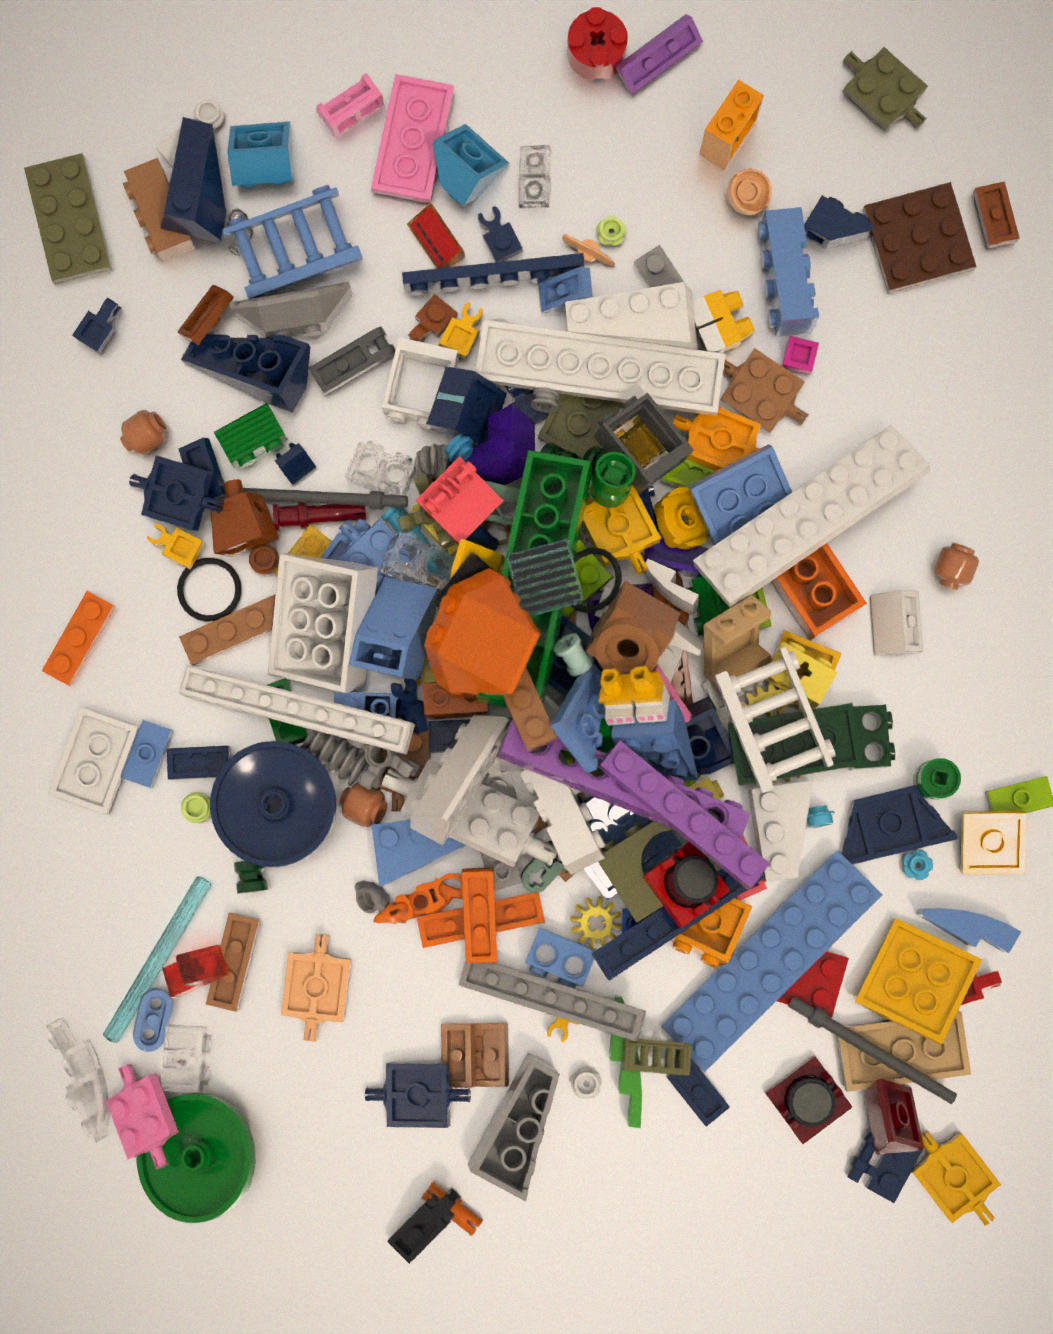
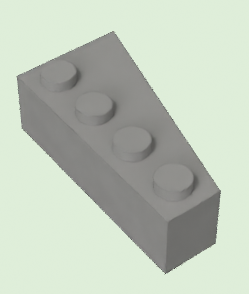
(513, 1137)

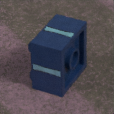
(464, 405)

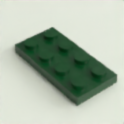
(835, 724)

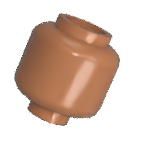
(143, 432)
(956, 565)
(363, 805)

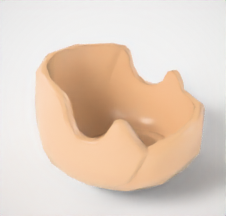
(749, 191)

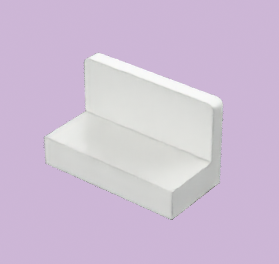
(896, 622)

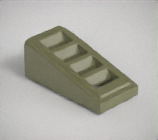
(682, 1059)

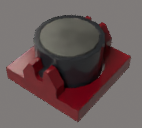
(809, 1101)

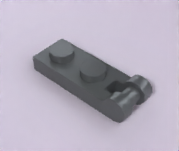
(352, 361)

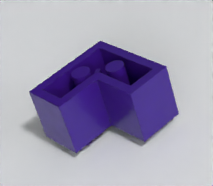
(506, 450)

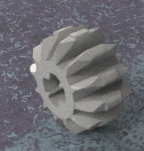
(430, 461)

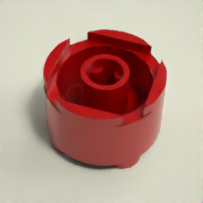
(596, 28)

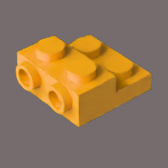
(715, 934)

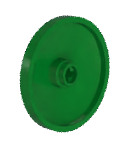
(207, 1161)

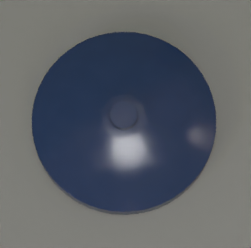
(273, 804)

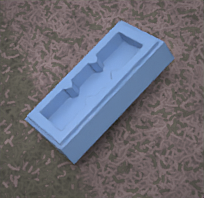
(147, 754)

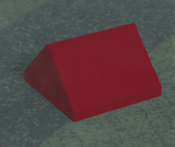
(893, 1118)

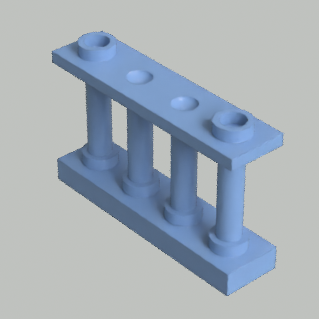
(287, 273)

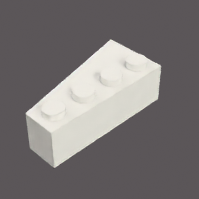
(566, 820)

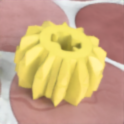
(595, 911)

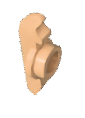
(589, 249)

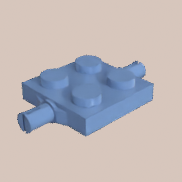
(370, 547)

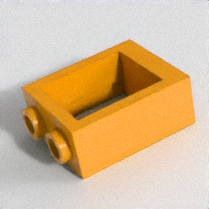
(732, 120)

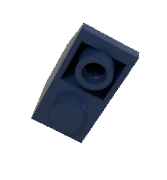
(835, 226)

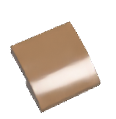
(476, 1054)

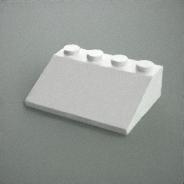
(317, 620)

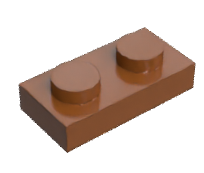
(996, 214)

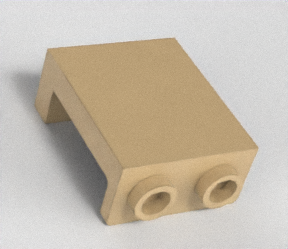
(733, 640)

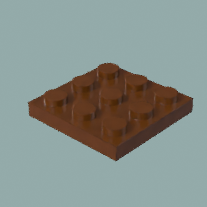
(919, 237)

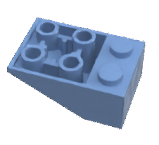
(395, 629)
(661, 743)

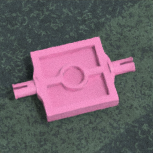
(142, 1116)

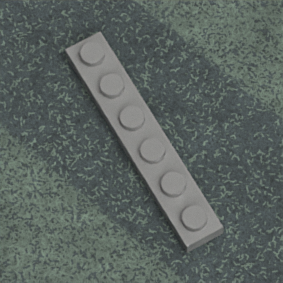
(554, 999)

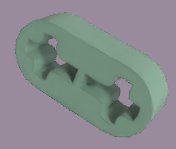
(547, 875)

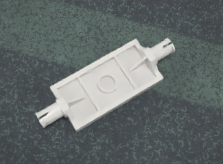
(488, 824)

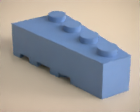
(787, 272)

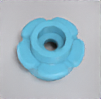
(820, 817)
(909, 865)

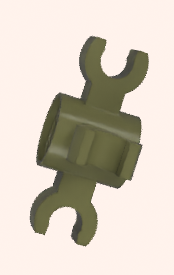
(413, 520)

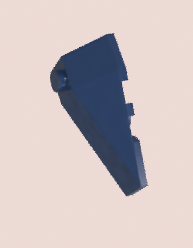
(262, 367)

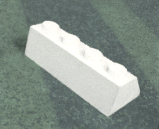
(458, 778)

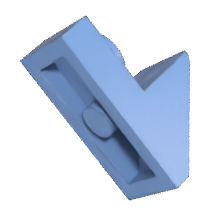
(565, 287)

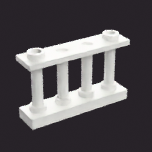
(743, 714)

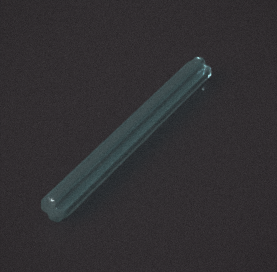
(157, 959)

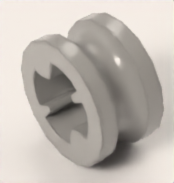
(545, 400)

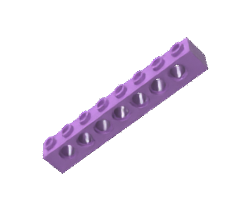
(604, 787)

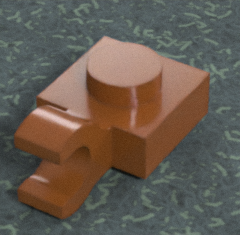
(433, 319)

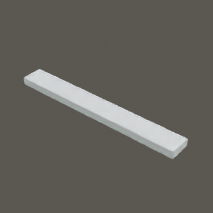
(297, 709)

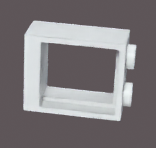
(421, 352)

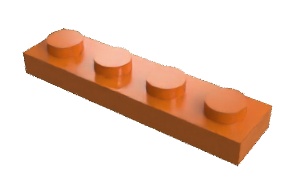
(510, 914)

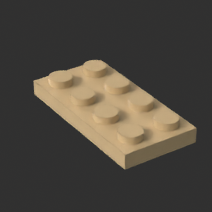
(917, 1051)

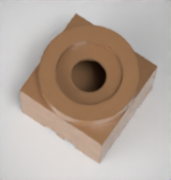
(632, 631)

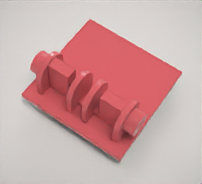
(459, 500)

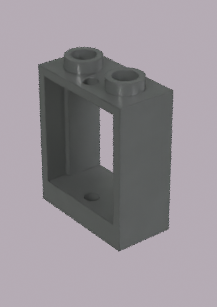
(659, 425)

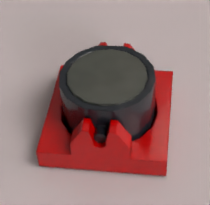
(688, 882)

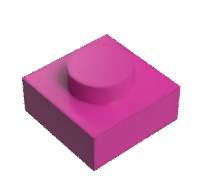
(800, 354)

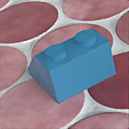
(260, 154)

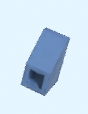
(372, 702)

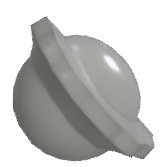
(371, 897)

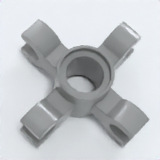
(377, 765)

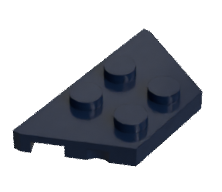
(892, 825)

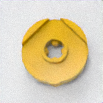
(671, 525)

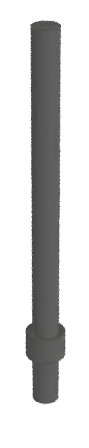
(375, 499)
(819, 1018)

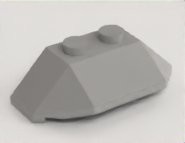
(294, 312)

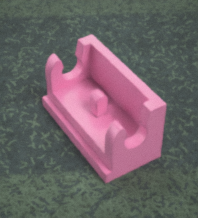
(351, 106)

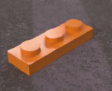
(78, 638)
(479, 915)

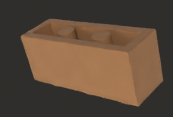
(150, 188)

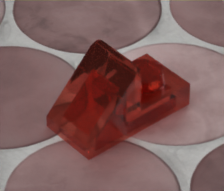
(194, 970)

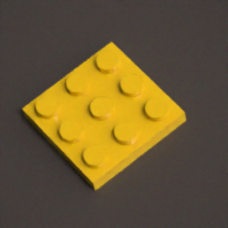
(918, 981)

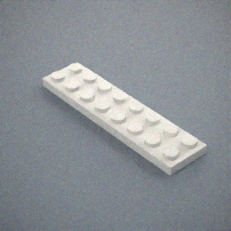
(600, 367)
(811, 516)

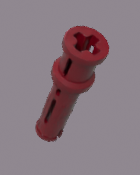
(303, 515)

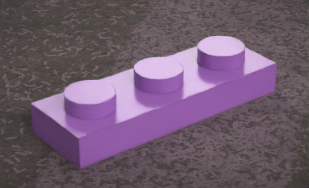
(659, 53)

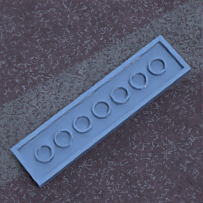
(772, 960)

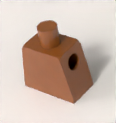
(242, 522)

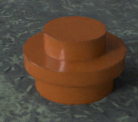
(264, 559)

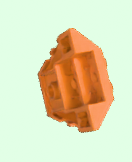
(480, 637)

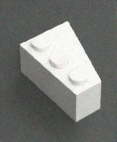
(780, 827)

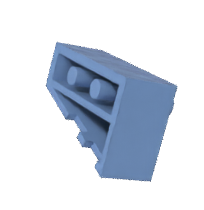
(404, 850)

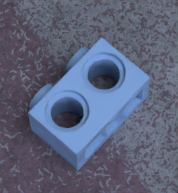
(563, 949)

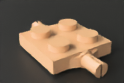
(315, 987)

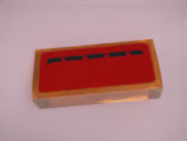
(436, 238)

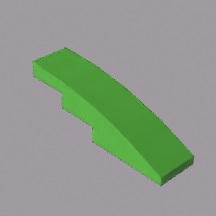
(629, 1081)

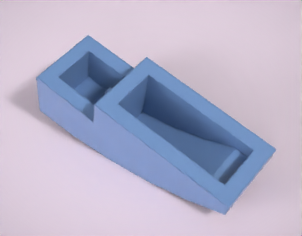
(972, 927)

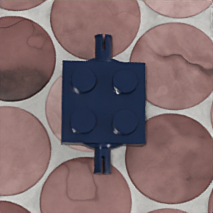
(176, 493)
(417, 1094)

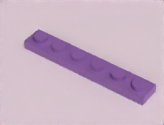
(684, 815)

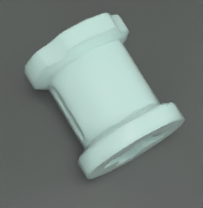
(573, 654)

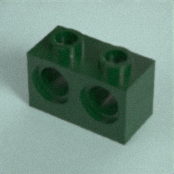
(877, 737)

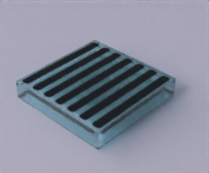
(545, 577)

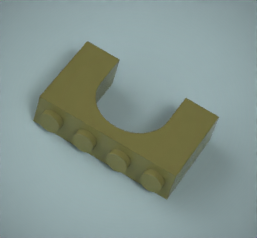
(625, 871)

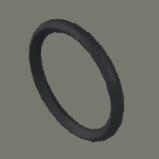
(618, 578)
(229, 609)

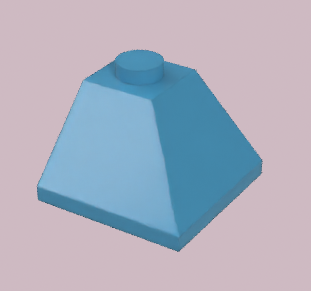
(466, 164)

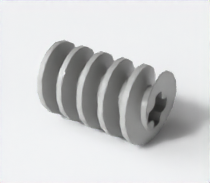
(337, 754)

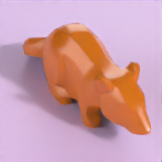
(425, 900)

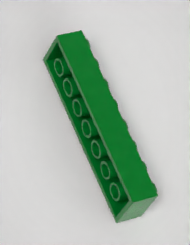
(546, 512)

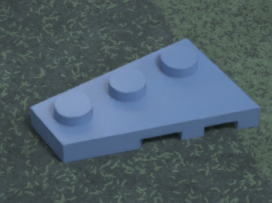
(580, 719)

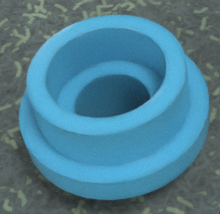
(459, 446)

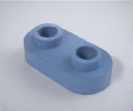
(152, 1019)

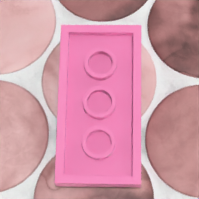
(413, 121)

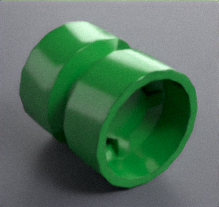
(612, 479)
(937, 778)

